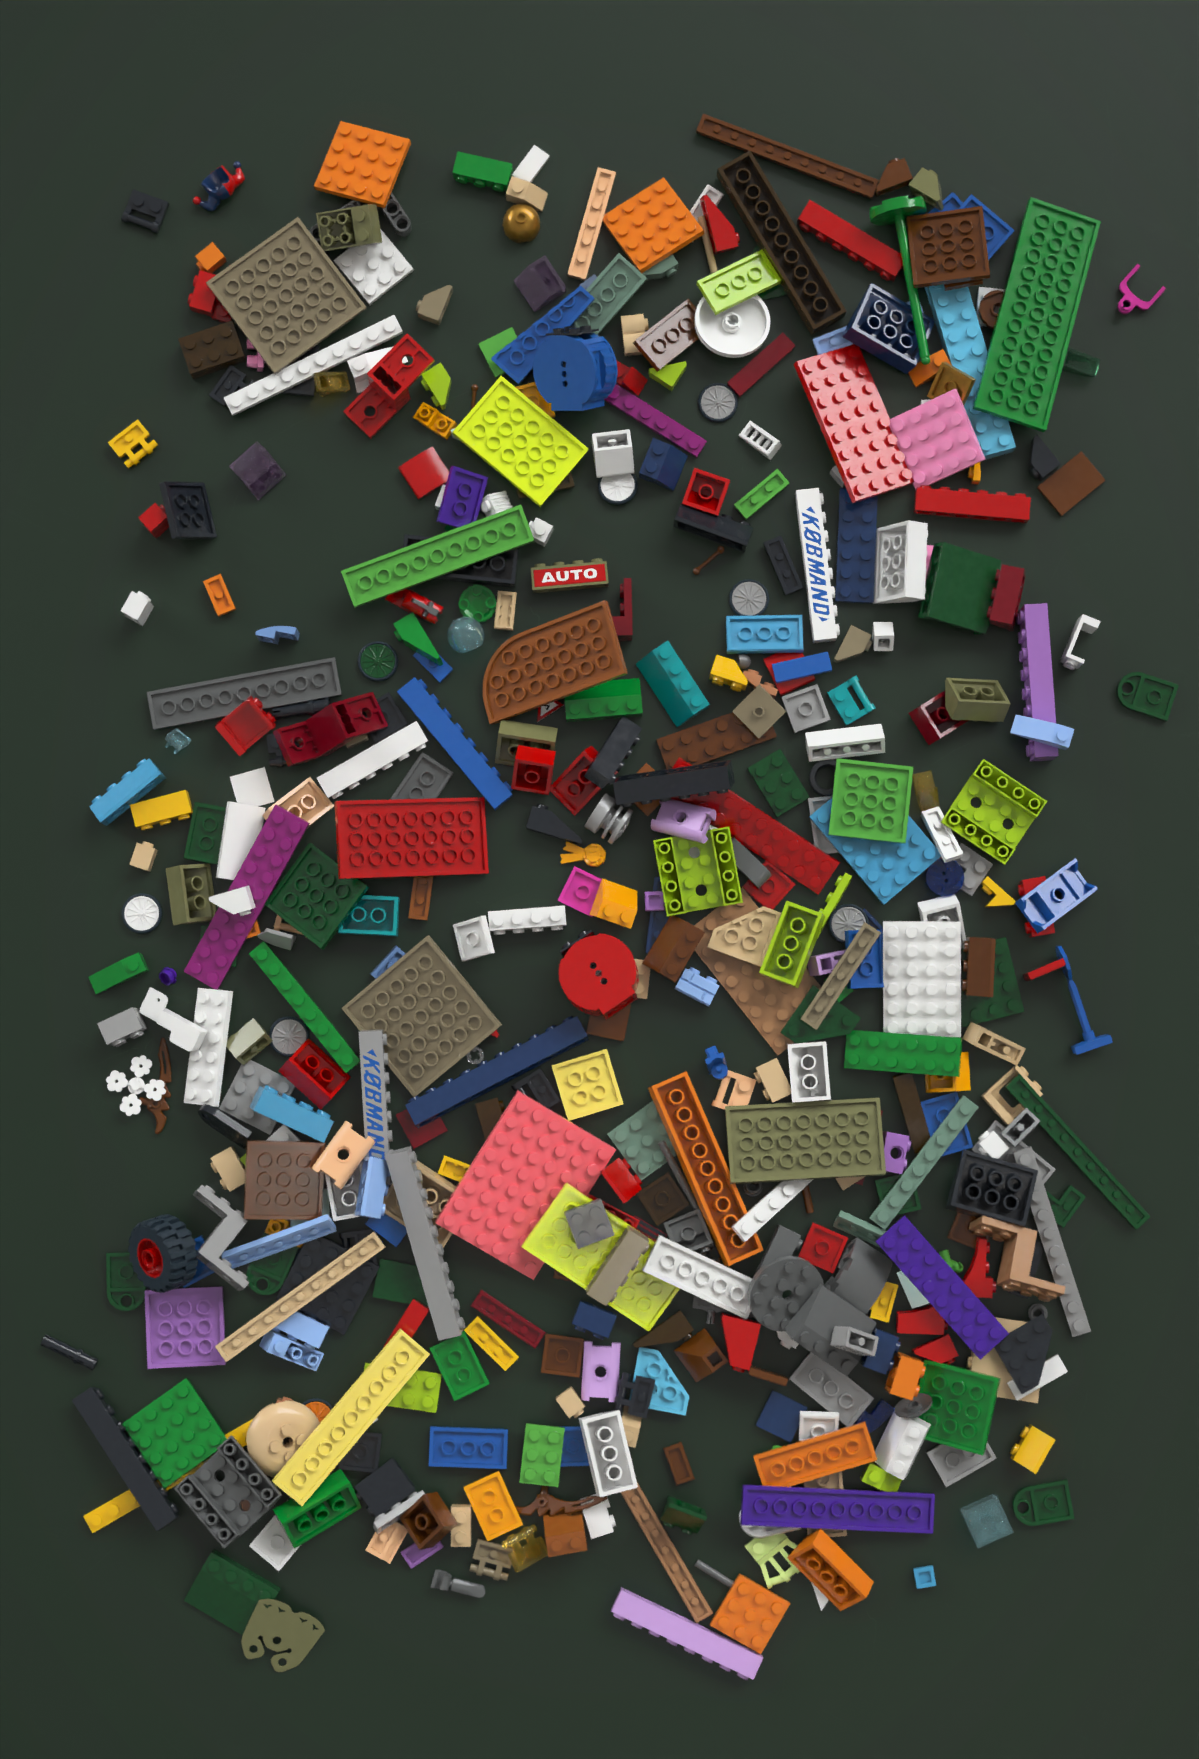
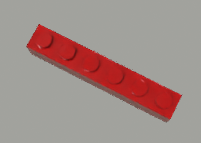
(850, 240)
(972, 504)

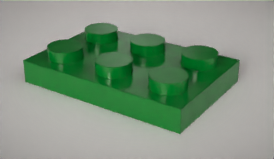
(459, 1366)

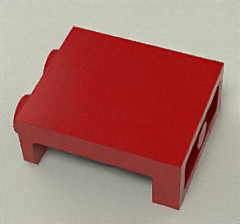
(245, 725)

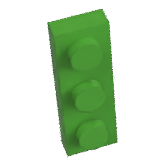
(761, 494)

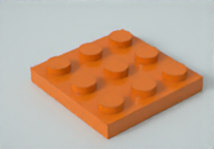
(749, 1613)

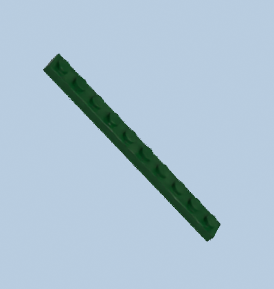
(1078, 1152)

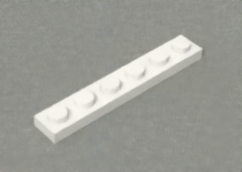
(768, 1207)

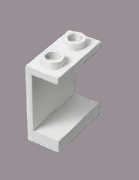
(1085, 624)

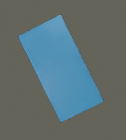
(764, 634)

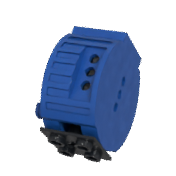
(575, 369)

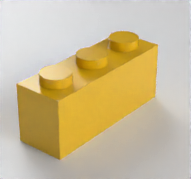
(161, 810)

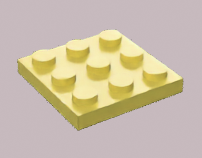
(587, 1084)

